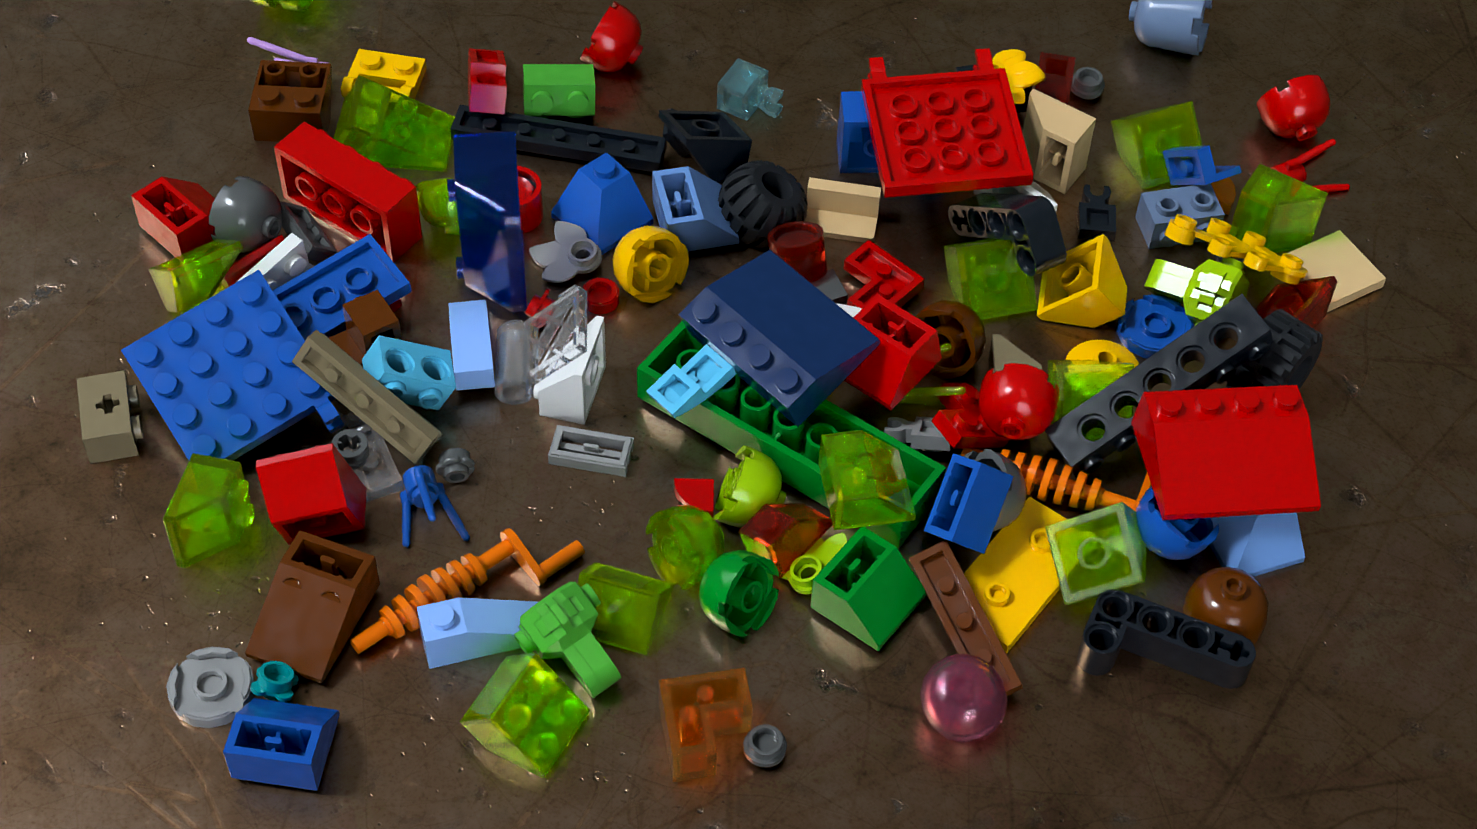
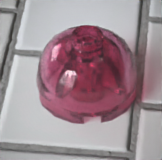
(963, 697)

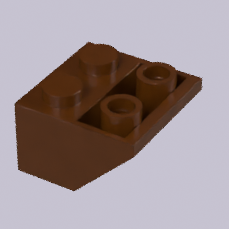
(288, 96)

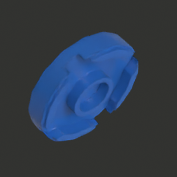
(1151, 324)

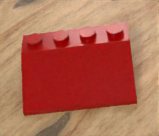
(1228, 451)

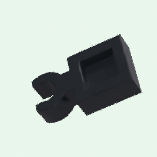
(1096, 215)

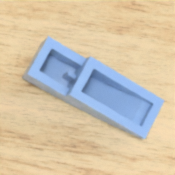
(471, 345)

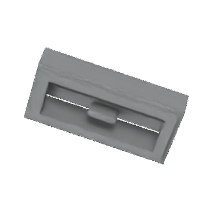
(589, 455)

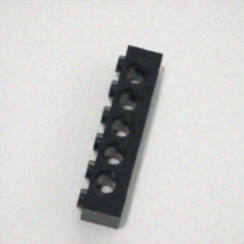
(1234, 321)

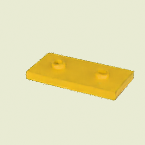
(1016, 573)

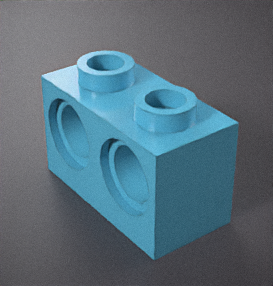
(412, 371)

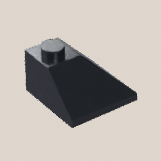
(710, 140)

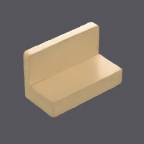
(843, 209)

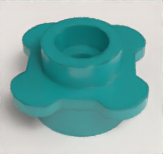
(275, 681)

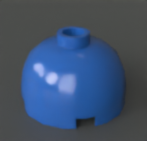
(1172, 538)

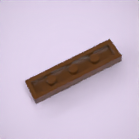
(961, 611)

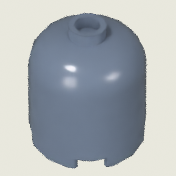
(1171, 24)

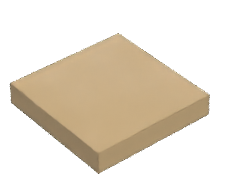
(1340, 258)

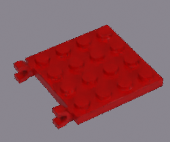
(945, 130)

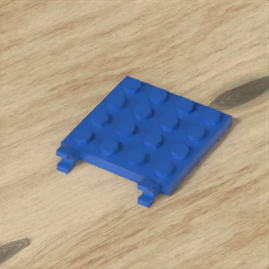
(229, 373)

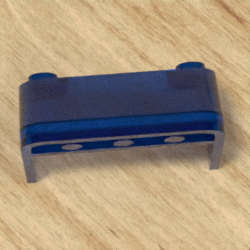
(489, 217)

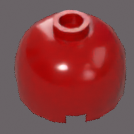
(614, 40)
(1297, 109)
(1018, 401)

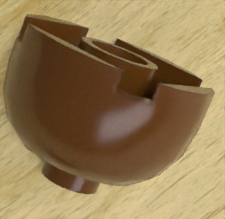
(962, 329)
(1230, 601)

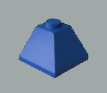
(603, 203)

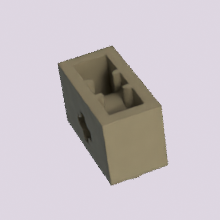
(108, 416)

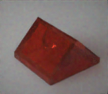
(1304, 301)

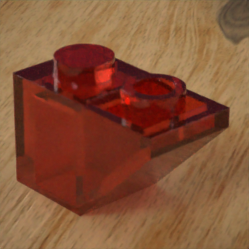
(1058, 76)

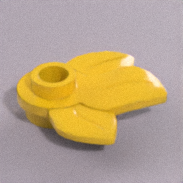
(1019, 72)

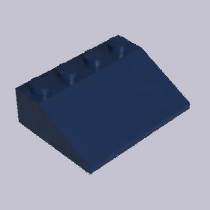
(779, 334)

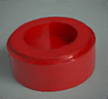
(601, 295)

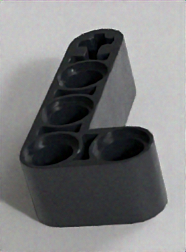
(1023, 219)
(1218, 656)

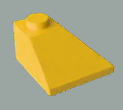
(1085, 287)

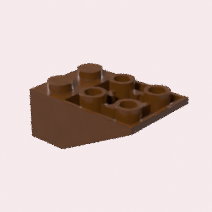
(313, 605)

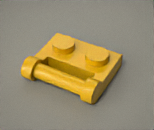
(390, 70)

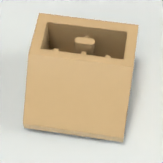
(1056, 140)

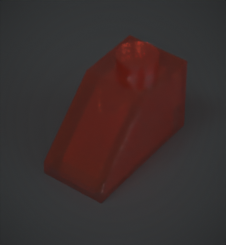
(784, 532)

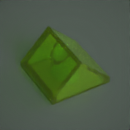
(628, 606)

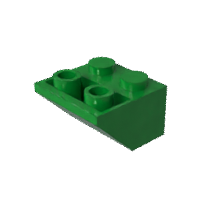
(867, 588)

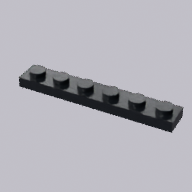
(566, 138)

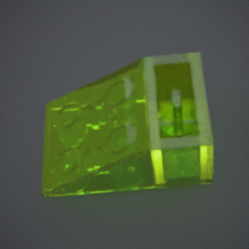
(394, 128)

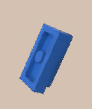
(1195, 166)

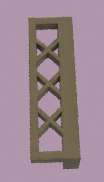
(366, 397)

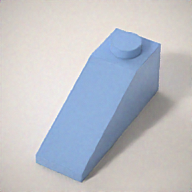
(469, 628)

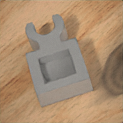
(921, 434)

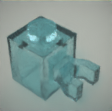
(745, 90)

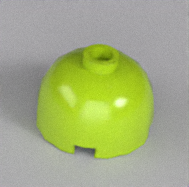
(748, 488)

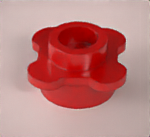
(539, 303)

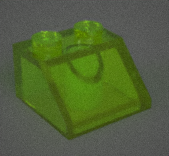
(989, 278)
(863, 480)
(207, 509)

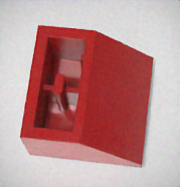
(175, 214)
(902, 358)
(312, 493)

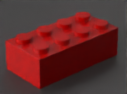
(348, 190)

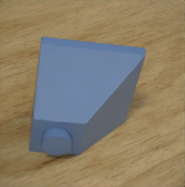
(1258, 542)

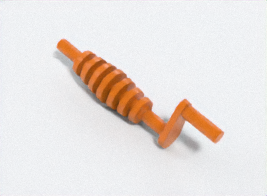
(1062, 485)
(458, 580)

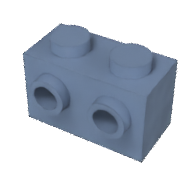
(1160, 206)

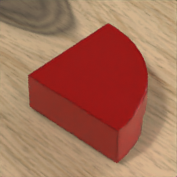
(695, 493)

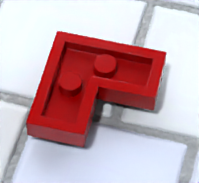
(881, 276)
(962, 421)

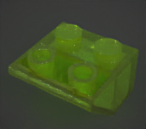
(1278, 209)
(525, 714)

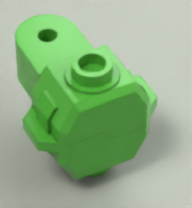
(563, 629)

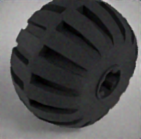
(759, 199)

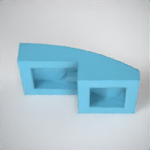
(696, 381)

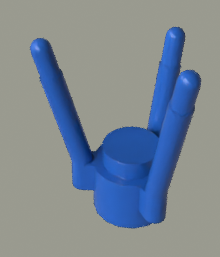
(423, 492)

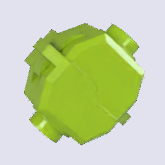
(1201, 289)

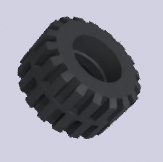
(1288, 359)

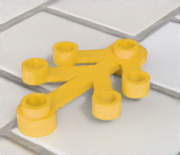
(1251, 248)

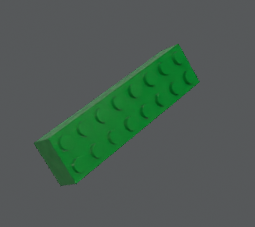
(742, 417)

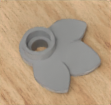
(563, 255)

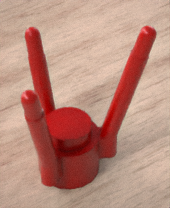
(1296, 170)

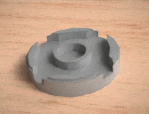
(210, 687)

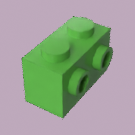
(559, 90)

